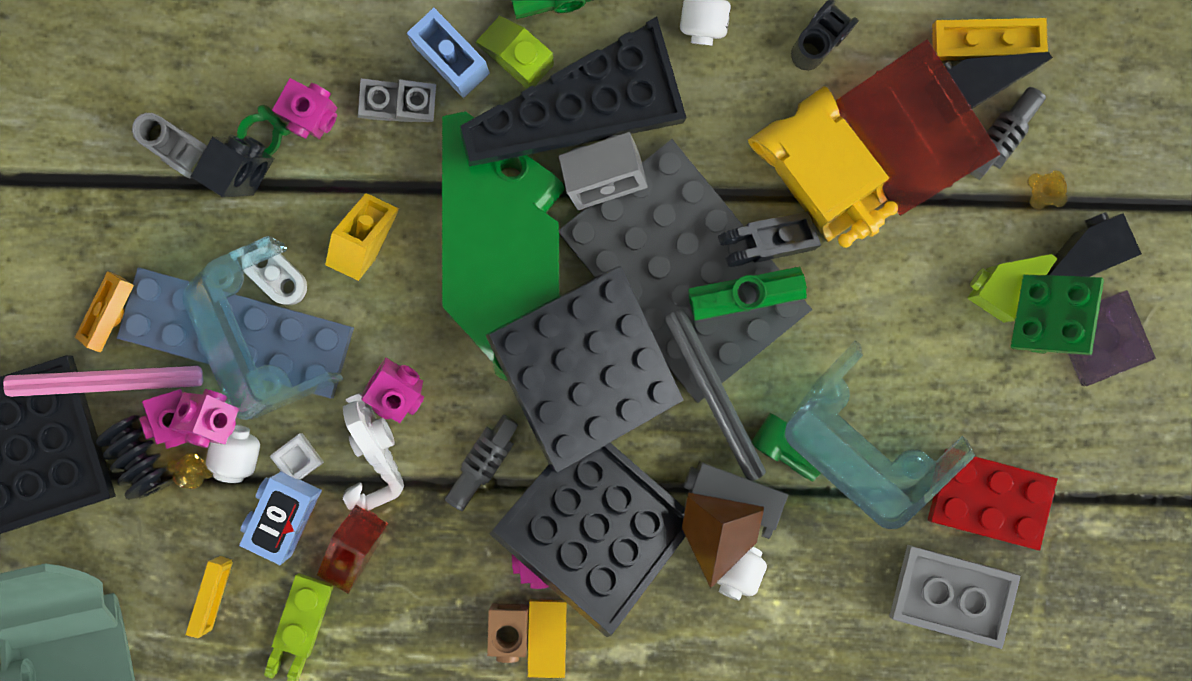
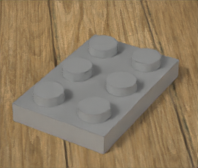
(954, 596)

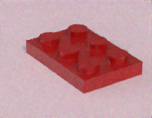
(996, 502)

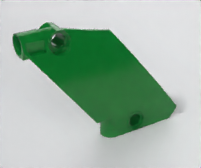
(495, 238)

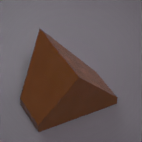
(720, 532)

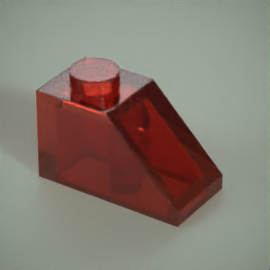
(351, 548)

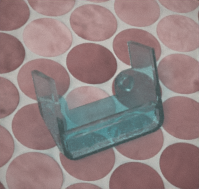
(205, 300)
(881, 488)

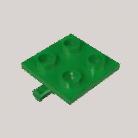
(1057, 314)

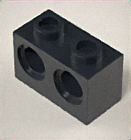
(233, 166)

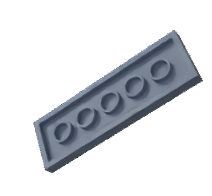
(274, 335)

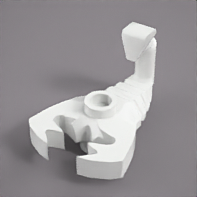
(372, 439)

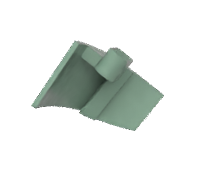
(60, 627)

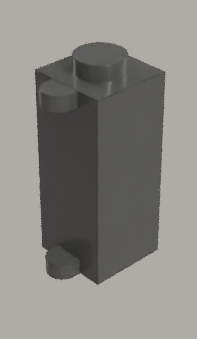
(725, 485)

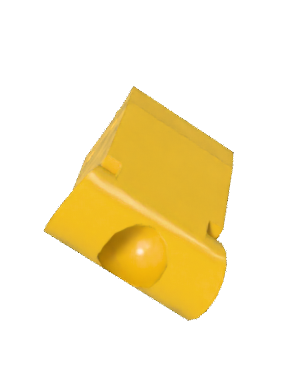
(827, 169)

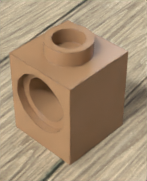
(512, 615)

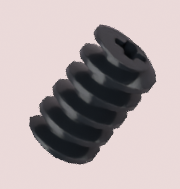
(132, 459)

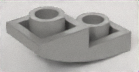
(396, 101)

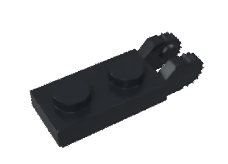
(772, 239)

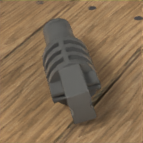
(1011, 128)
(482, 461)

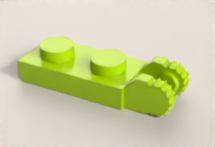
(299, 624)

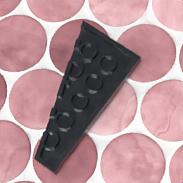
(596, 97)

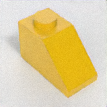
(360, 236)

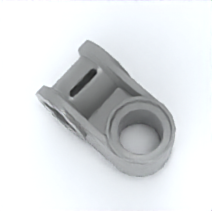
(173, 146)

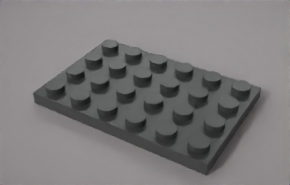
(671, 244)

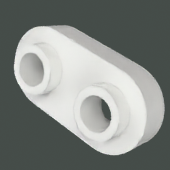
(274, 276)

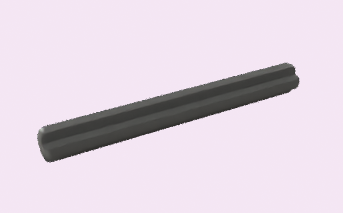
(715, 395)

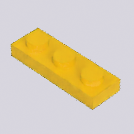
(988, 37)

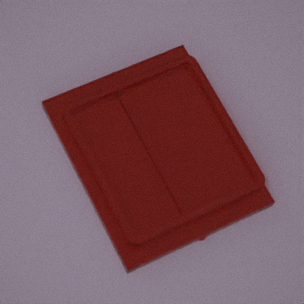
(917, 127)

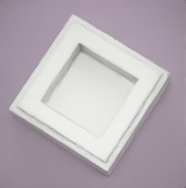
(297, 457)

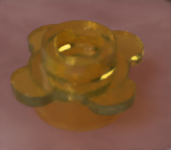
(1057, 185)
(189, 471)

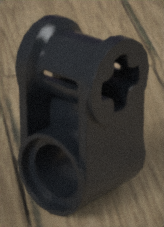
(825, 32)

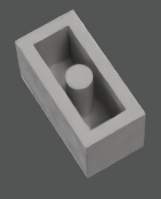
(603, 171)

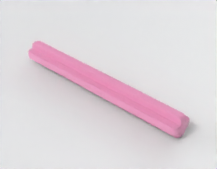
(102, 381)

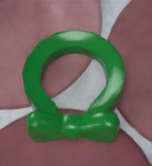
(265, 113)

